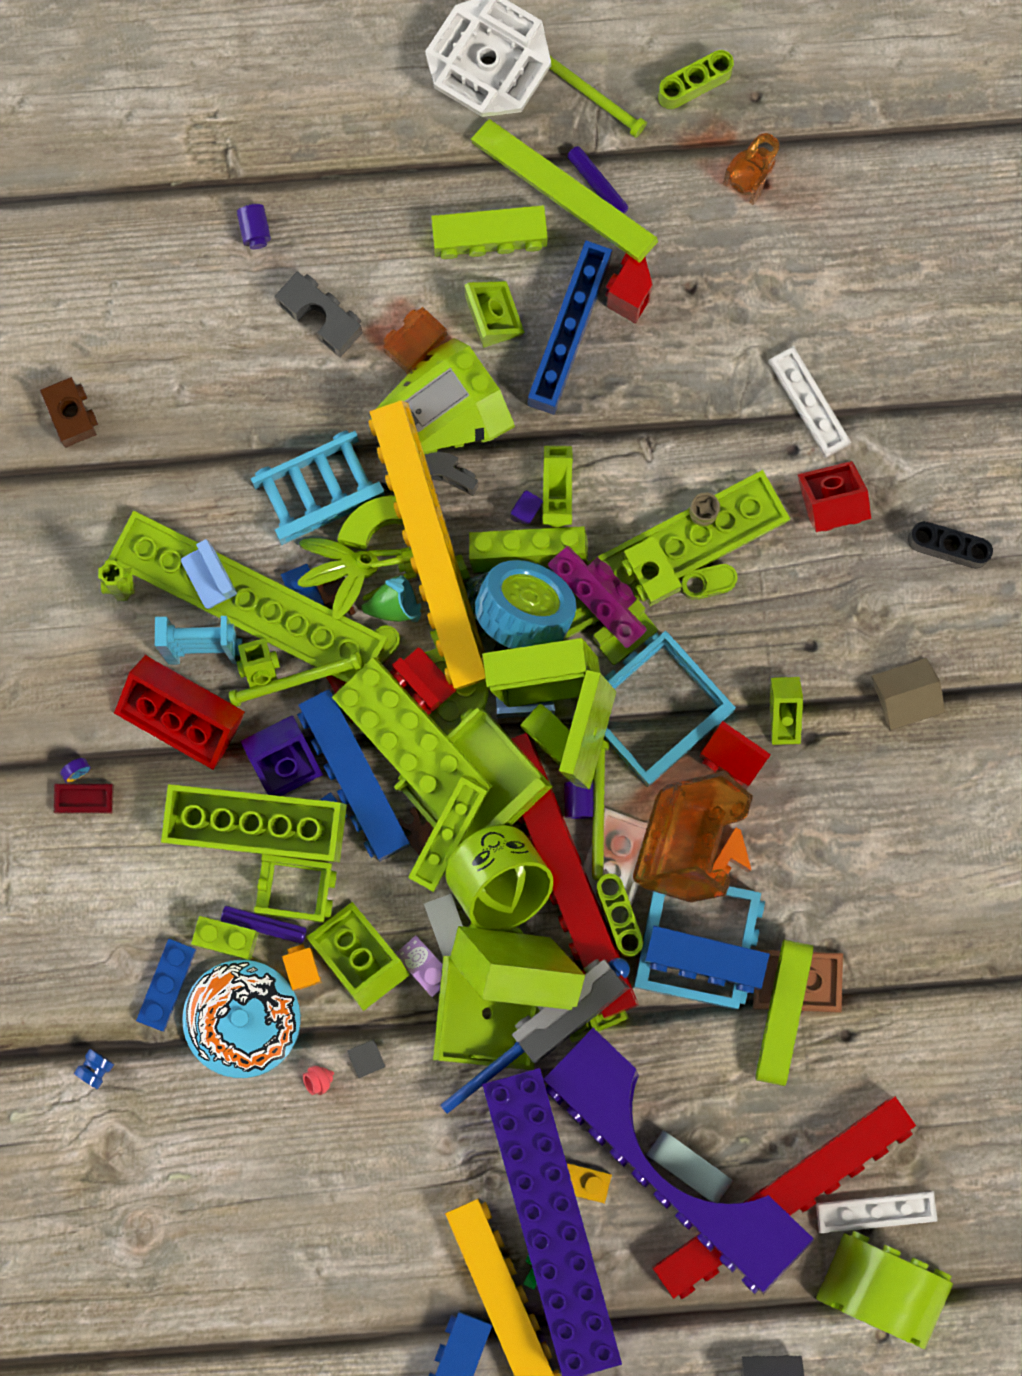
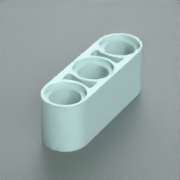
(689, 1167)

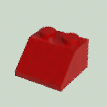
(835, 496)
(734, 754)

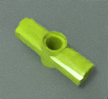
(116, 580)

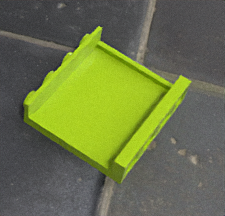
(512, 775)

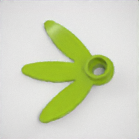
(348, 564)

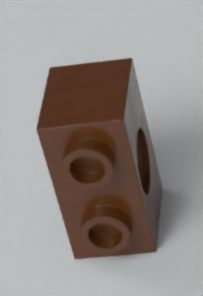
(58, 399)

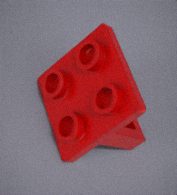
(422, 680)

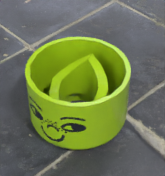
(498, 878)

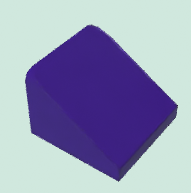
(525, 508)

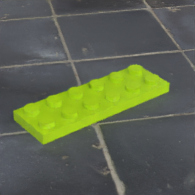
(405, 734)

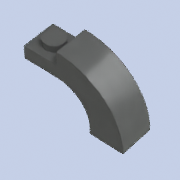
(443, 468)

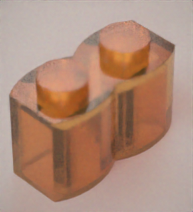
(414, 340)

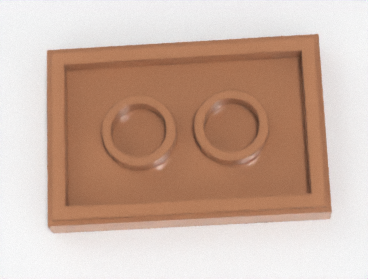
(823, 985)

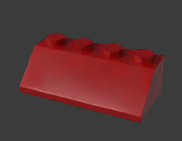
(178, 712)

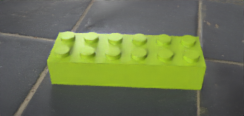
(254, 823)

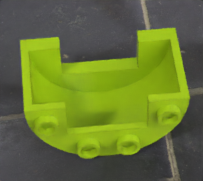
(885, 1289)

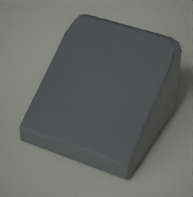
(366, 1058)

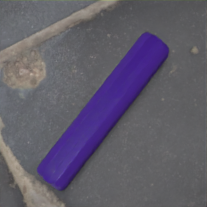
(596, 179)
(264, 924)

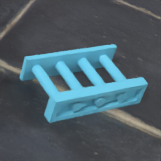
(315, 515)
(177, 642)

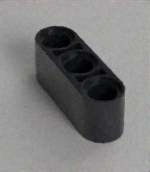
(964, 543)

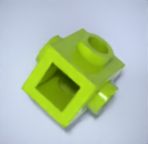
(257, 663)

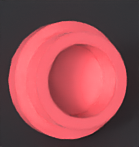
(317, 1080)

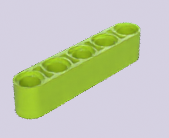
(784, 1012)

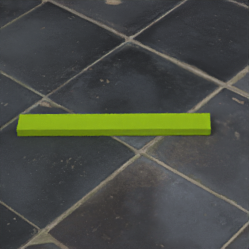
(564, 190)

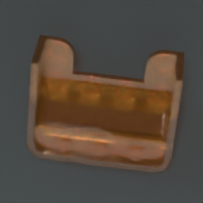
(686, 834)

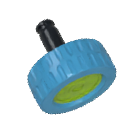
(524, 605)

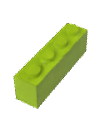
(489, 231)
(529, 545)

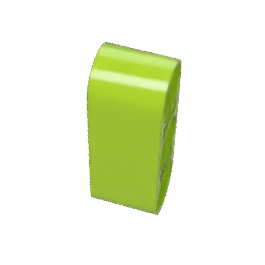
(702, 68)
(547, 732)
(619, 900)

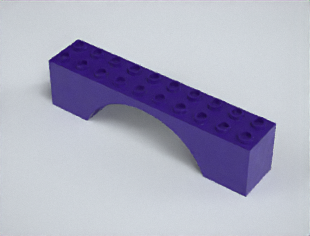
(552, 1224)
(750, 1235)

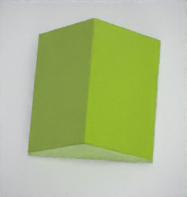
(493, 311)

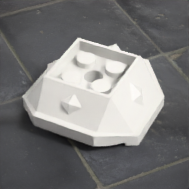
(496, 31)

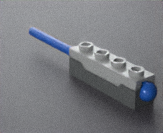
(554, 1026)

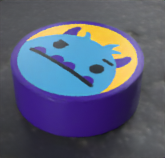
(75, 770)

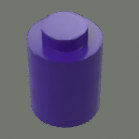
(254, 226)
(578, 801)

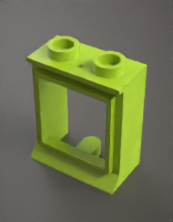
(264, 887)

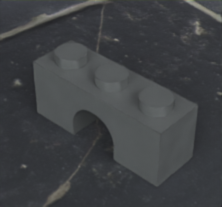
(302, 296)

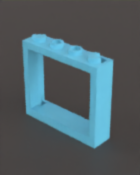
(632, 664)
(749, 939)

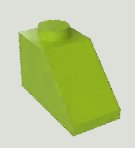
(786, 710)

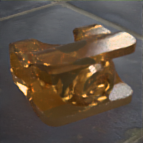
(752, 167)

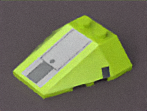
(452, 399)

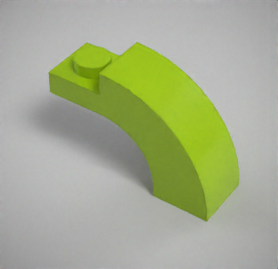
(557, 485)
(367, 521)

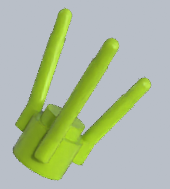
(402, 560)

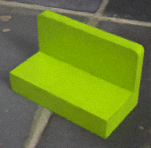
(612, 647)

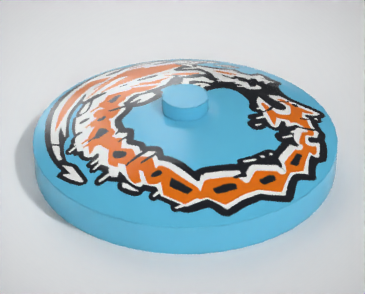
(241, 1019)

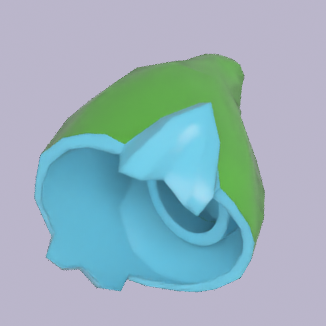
(394, 602)

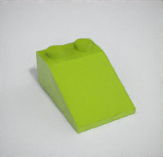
(358, 956)

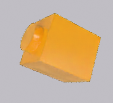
(301, 967)

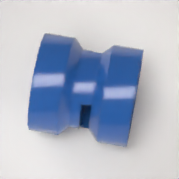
(98, 1063)

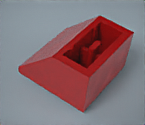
(630, 290)

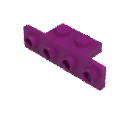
(601, 593)

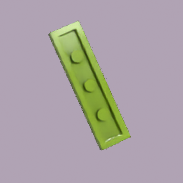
(448, 832)

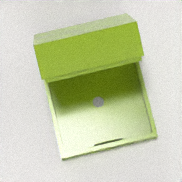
(552, 674)
(510, 978)

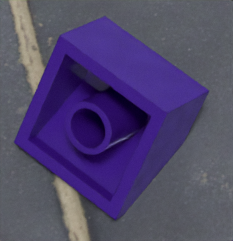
(281, 757)

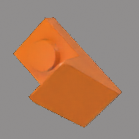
(733, 851)

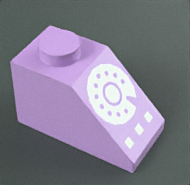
(422, 965)

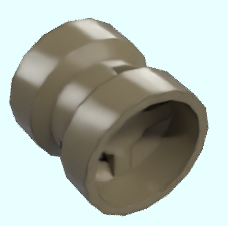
(706, 504)

